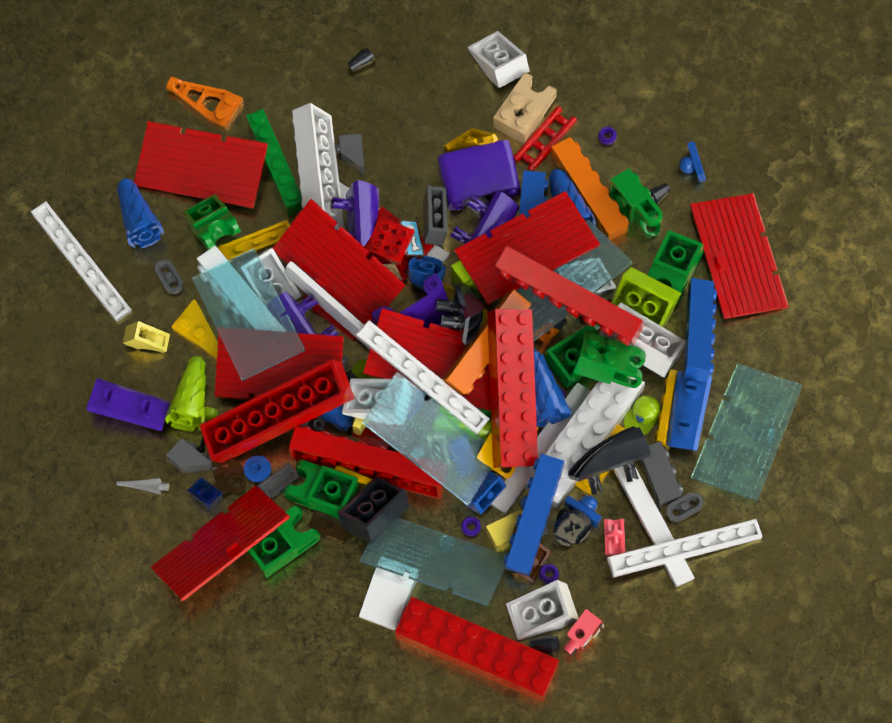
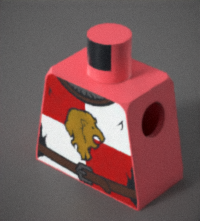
(586, 624)

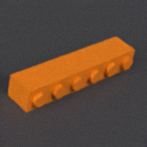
(595, 195)
(476, 355)

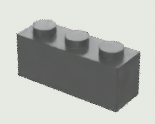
(435, 215)
(661, 475)

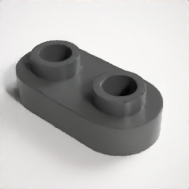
(170, 277)
(683, 507)

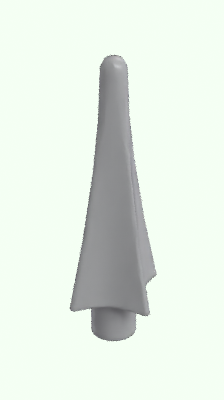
(150, 485)

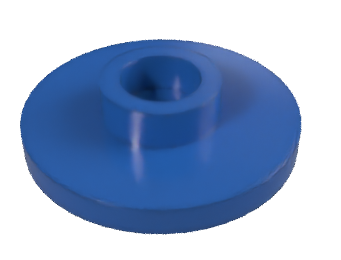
(257, 468)

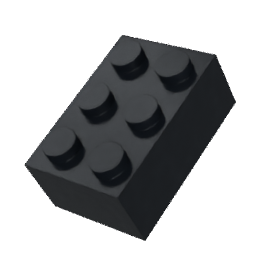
(373, 509)

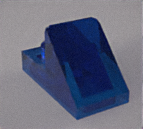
(206, 494)

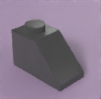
(352, 151)

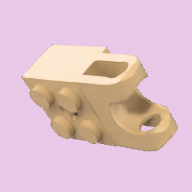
(523, 110)

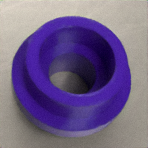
(607, 131)
(471, 520)
(548, 568)

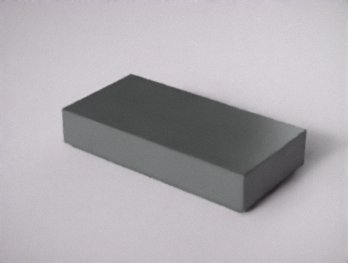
(277, 481)

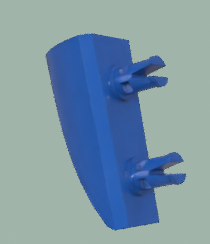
(687, 412)

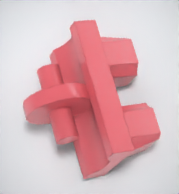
(614, 536)

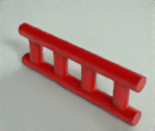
(544, 128)

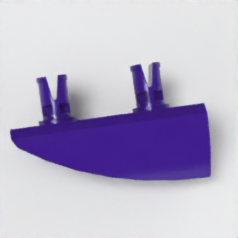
(361, 208)
(494, 213)
(296, 313)
(127, 405)

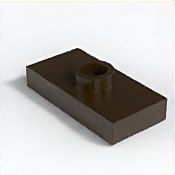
(327, 526)

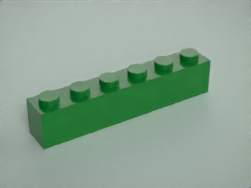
(276, 163)

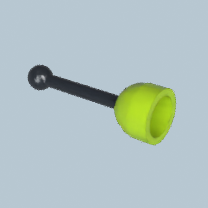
(210, 413)

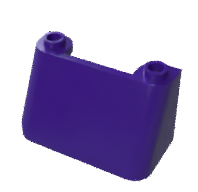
(478, 173)
(426, 307)

